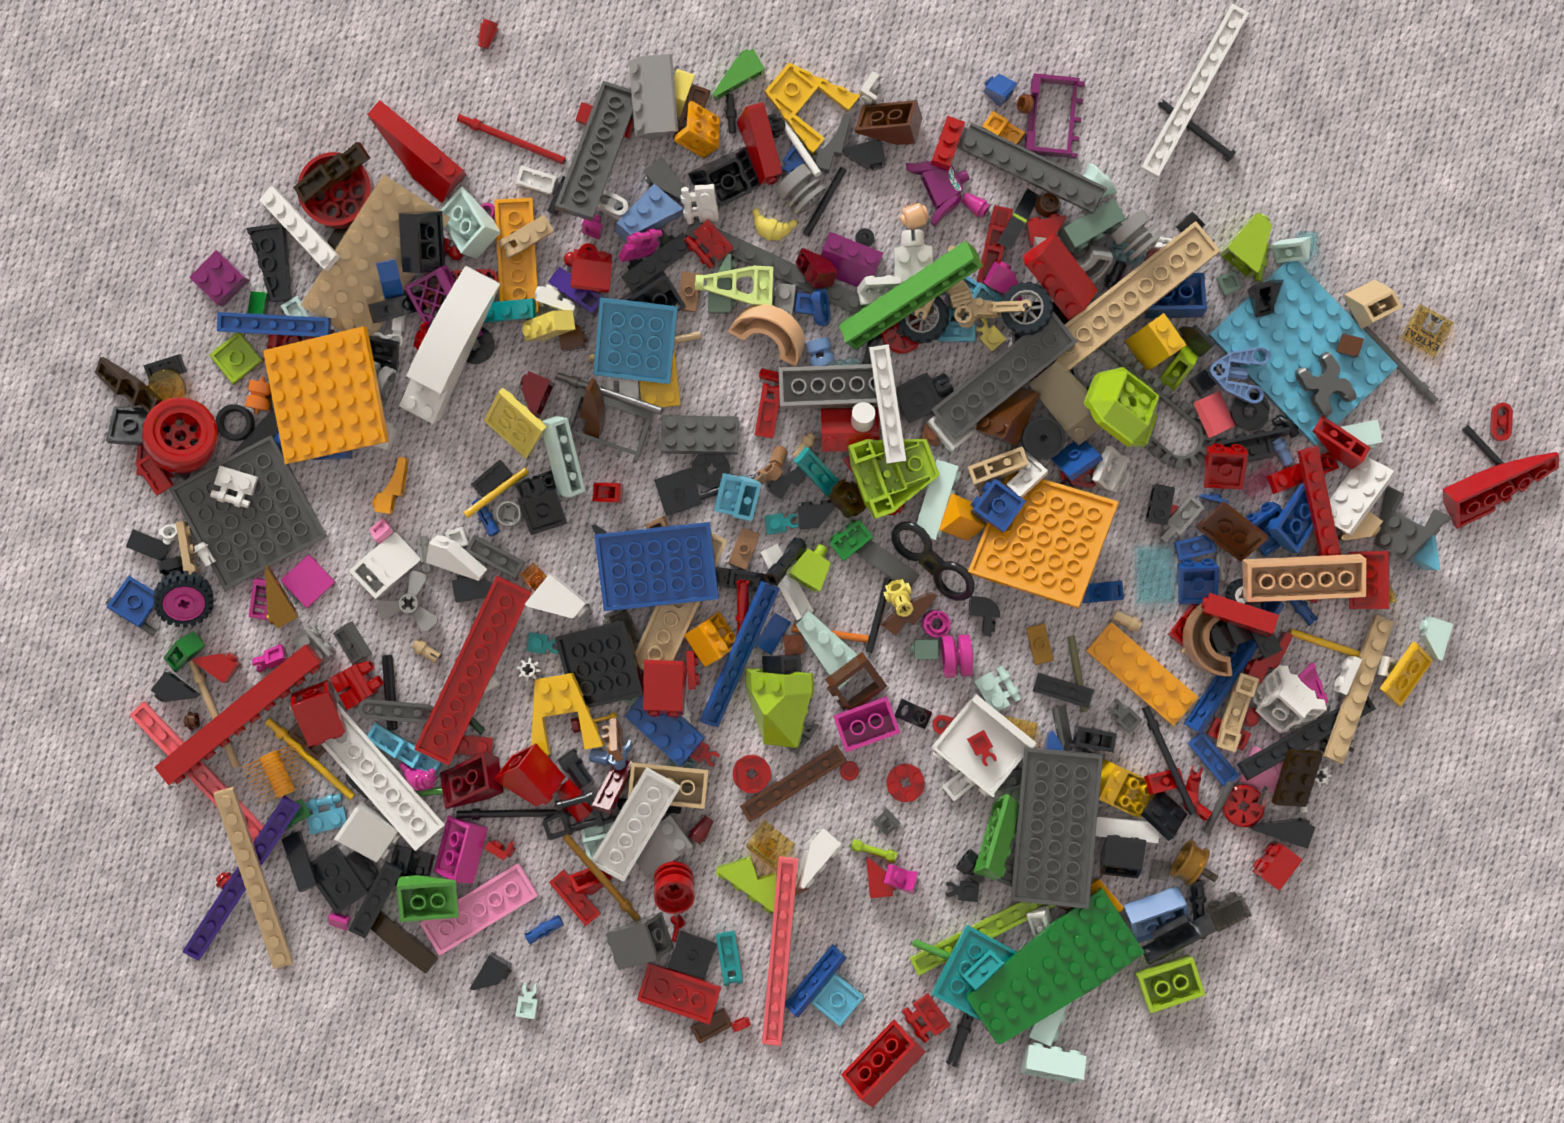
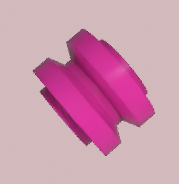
(926, 623)

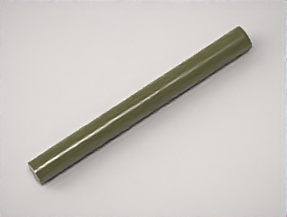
(1076, 665)

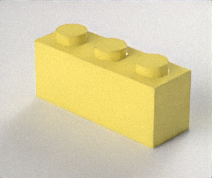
(548, 325)

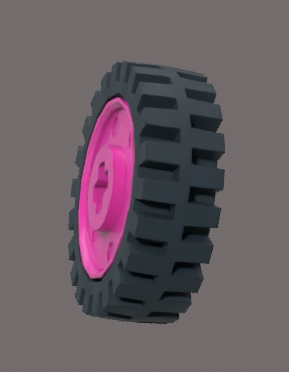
(183, 599)

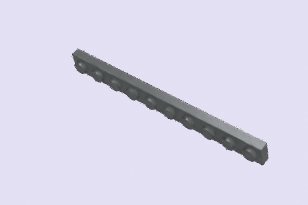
(784, 270)

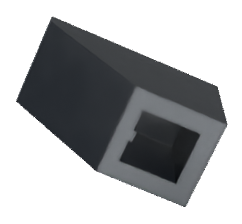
(812, 515)

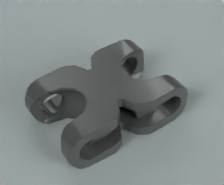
(1325, 384)

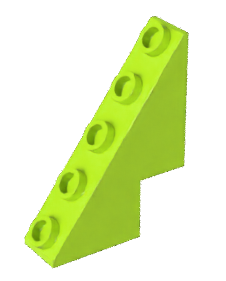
(745, 878)

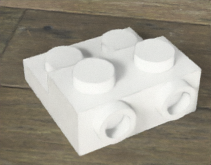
(550, 298)

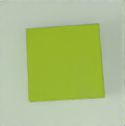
(236, 358)

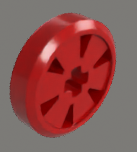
(896, 343)
(1252, 812)

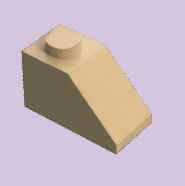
(1369, 526)

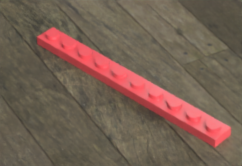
(203, 777)
(780, 950)

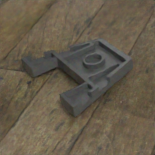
(1402, 535)

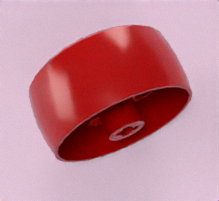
(173, 457)

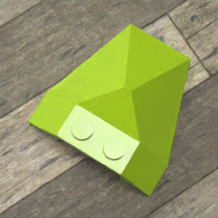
(892, 484)
(779, 704)

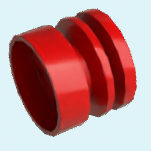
(674, 887)

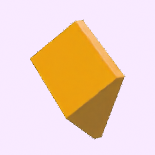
(959, 520)

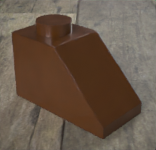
(573, 340)

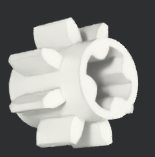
(532, 665)
(1322, 779)

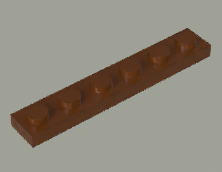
(793, 783)

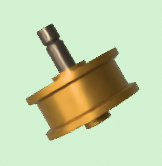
(1191, 863)

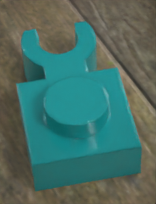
(776, 523)
(539, 643)

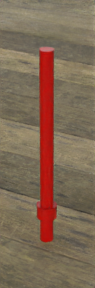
(477, 125)

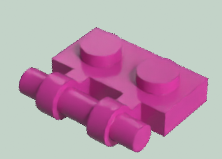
(640, 245)

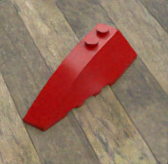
(418, 155)
(1482, 491)

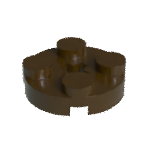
(840, 498)

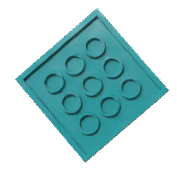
(968, 950)

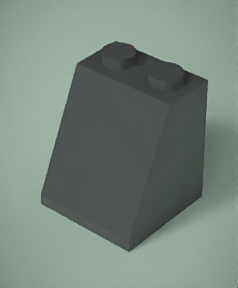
(640, 941)

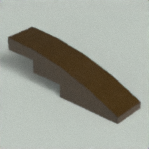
(331, 173)
(125, 383)
(403, 942)

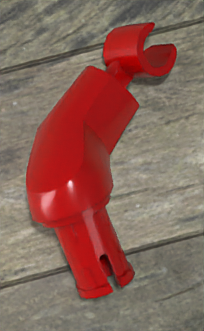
(1192, 787)

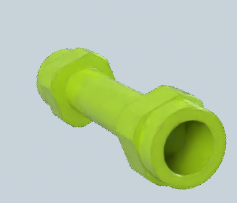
(857, 846)

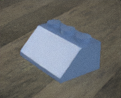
(1154, 911)

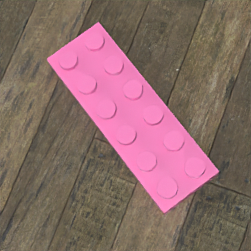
(481, 908)

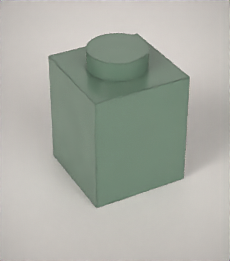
(924, 649)

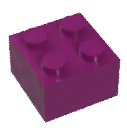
(219, 278)

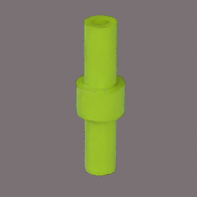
(1259, 276)

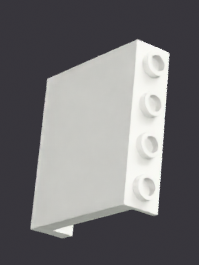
(1005, 737)

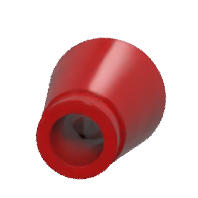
(487, 32)

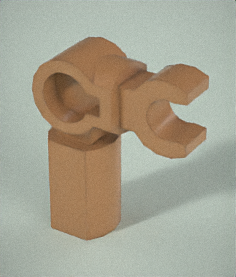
(772, 470)

